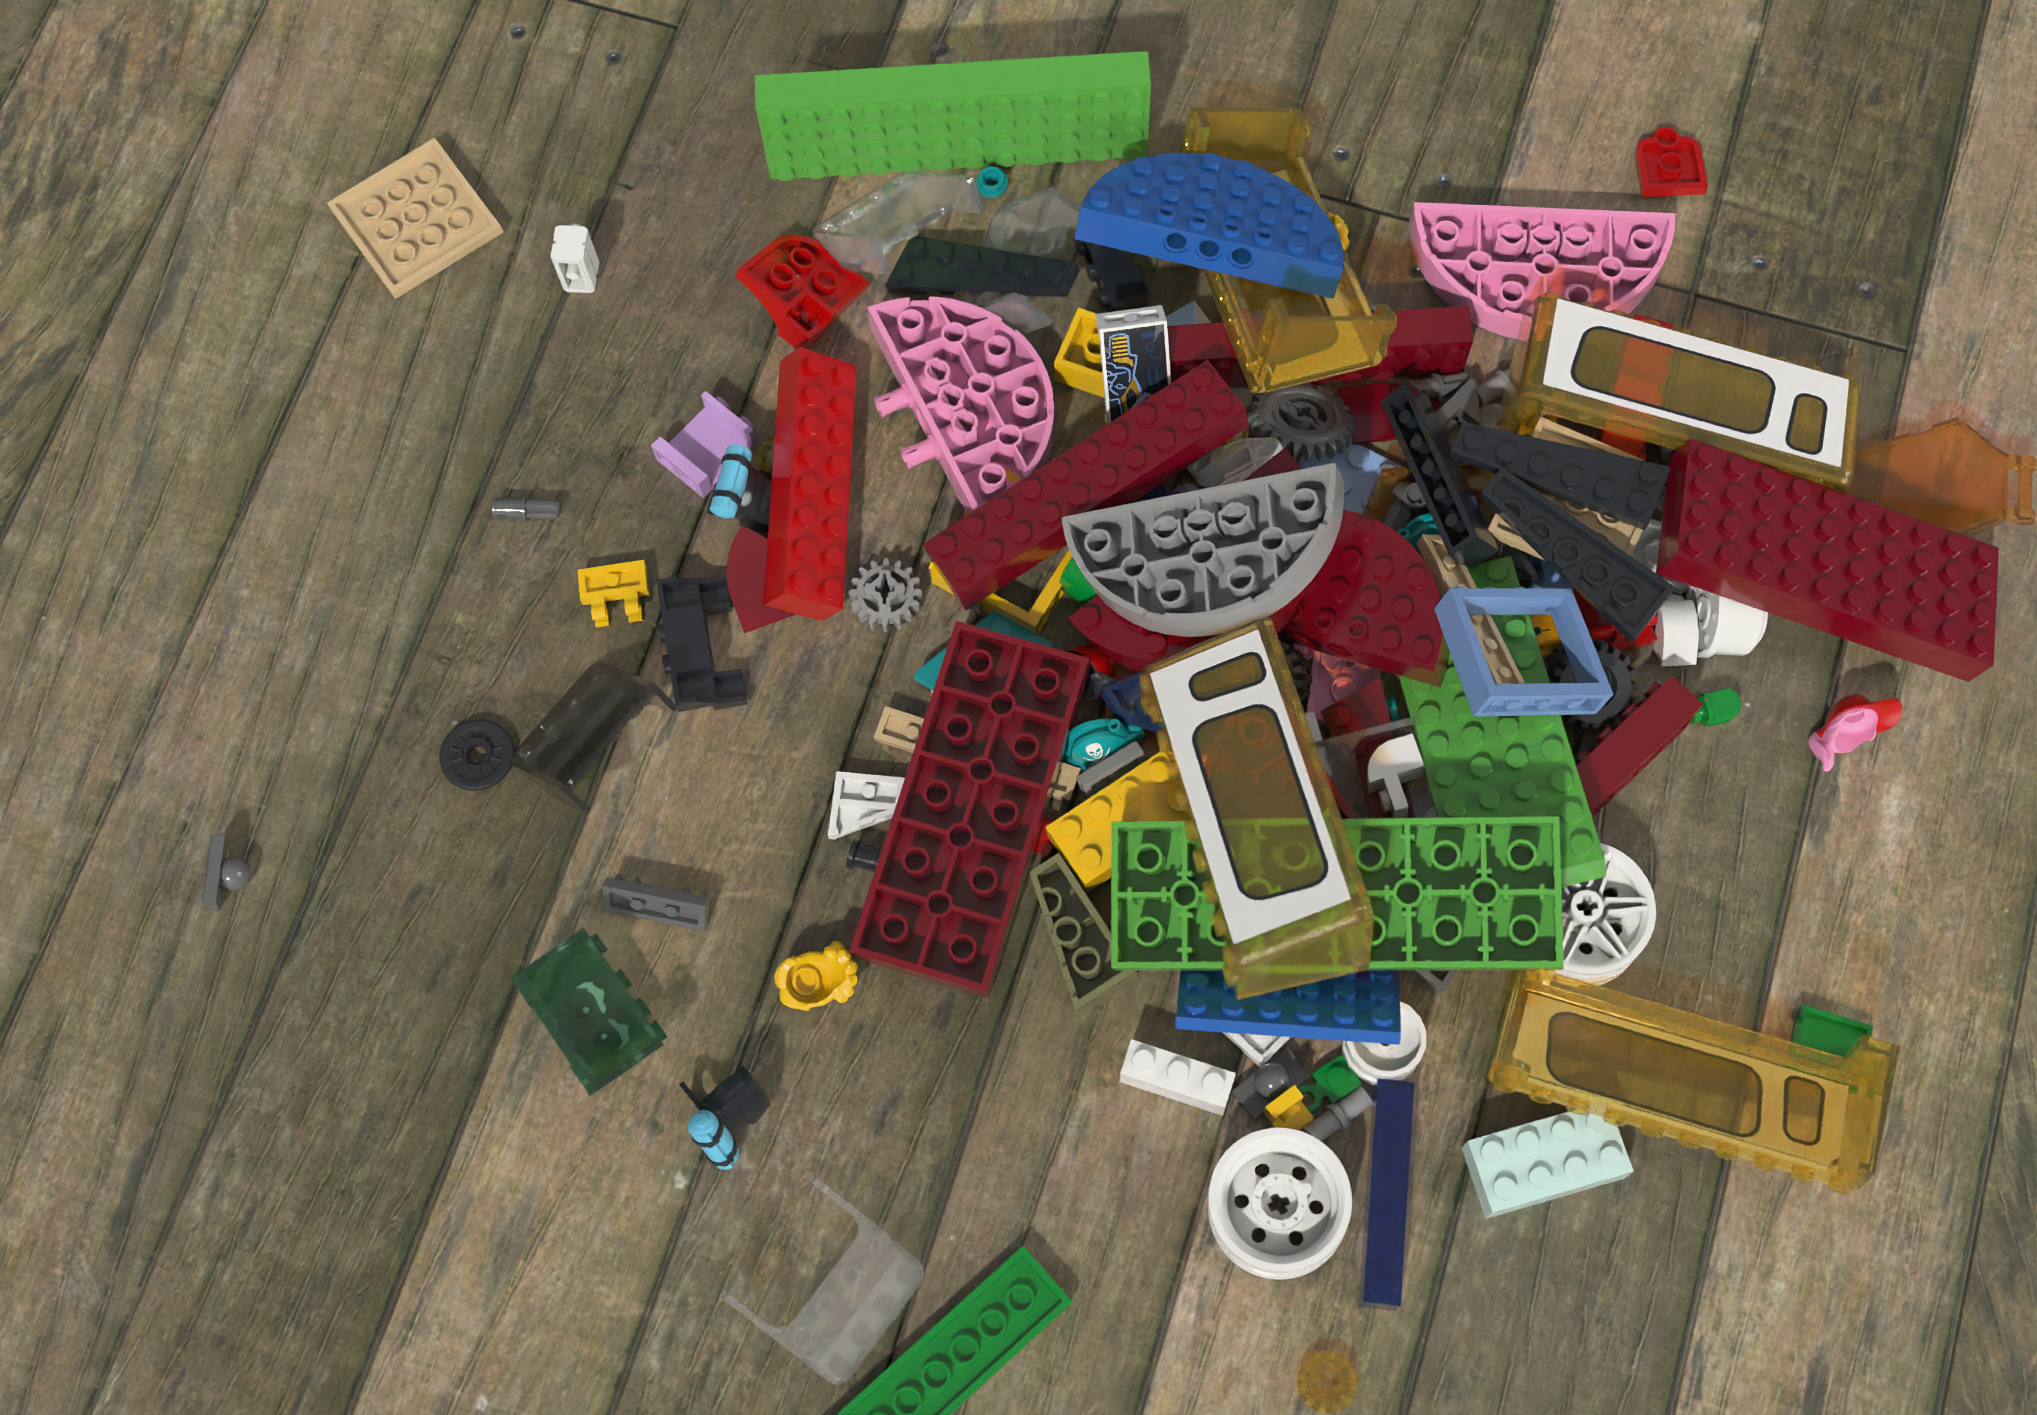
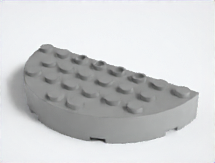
(1211, 553)

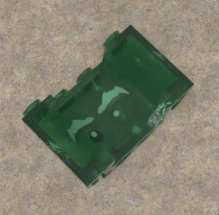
(589, 1010)

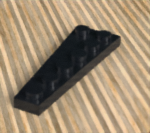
(956, 266)
(1586, 477)
(1595, 567)

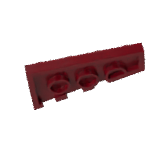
(1359, 712)

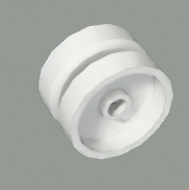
(1392, 1061)

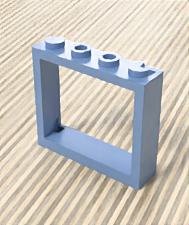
(1522, 699)

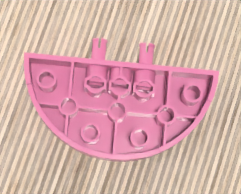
(971, 389)

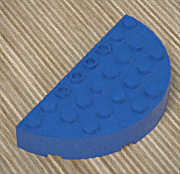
(1216, 219)

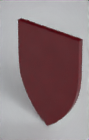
(1370, 418)
(747, 581)

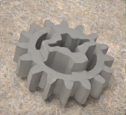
(873, 593)

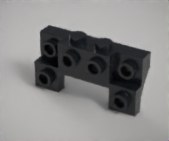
(687, 639)

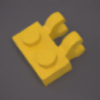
(614, 583)

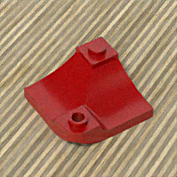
(801, 287)

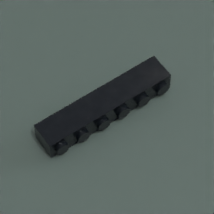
(1439, 476)

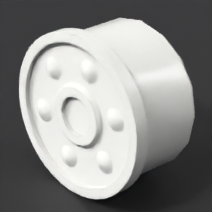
(1725, 624)

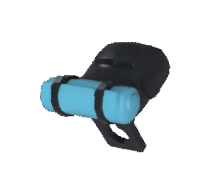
(742, 491)
(724, 1115)

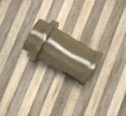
(963, 616)

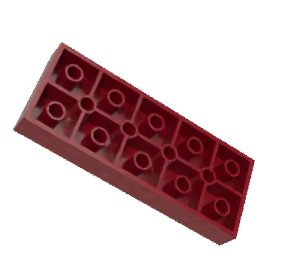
(1829, 560)
(971, 809)

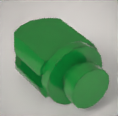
(1718, 707)

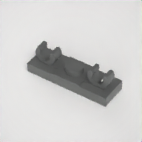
(655, 903)

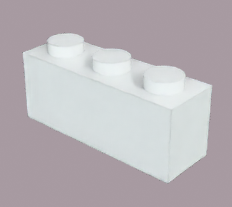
(1177, 1077)

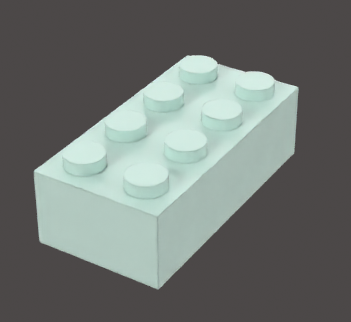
(1544, 1161)

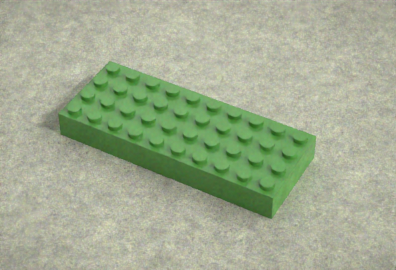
(1504, 761)

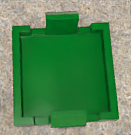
(1827, 1031)

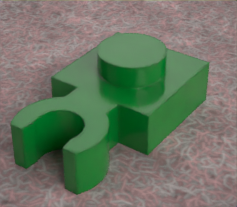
(1332, 1082)

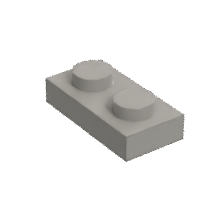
(1110, 769)

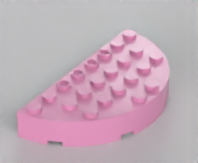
(1512, 254)

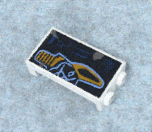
(1132, 356)

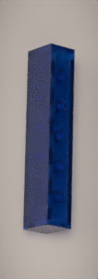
(1386, 1195)

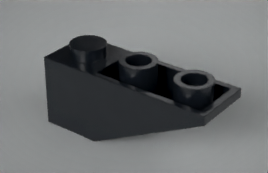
(1115, 275)

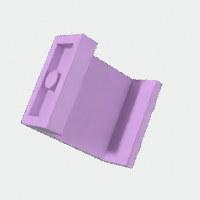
(699, 447)

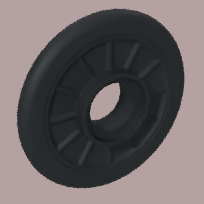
(462, 740)

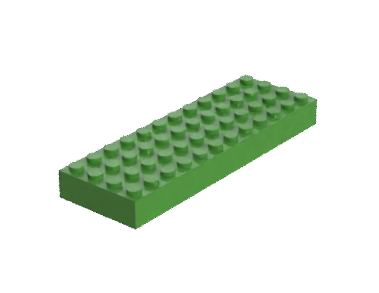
(954, 115)
(1437, 890)

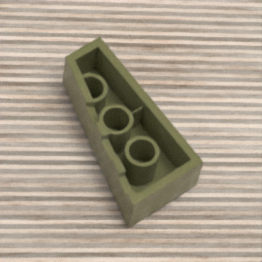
(1077, 936)

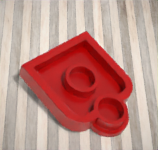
(1670, 165)

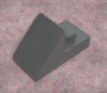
(1460, 408)

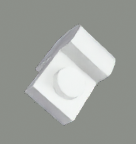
(1677, 632)
(1389, 767)

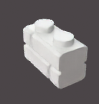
(575, 258)

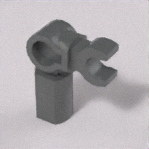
(1406, 499)

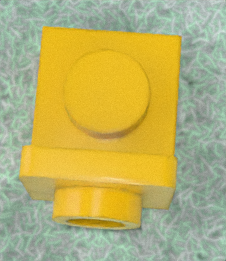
(1288, 1110)

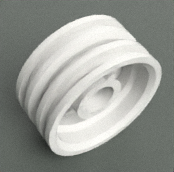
(1632, 910)
(1281, 1152)

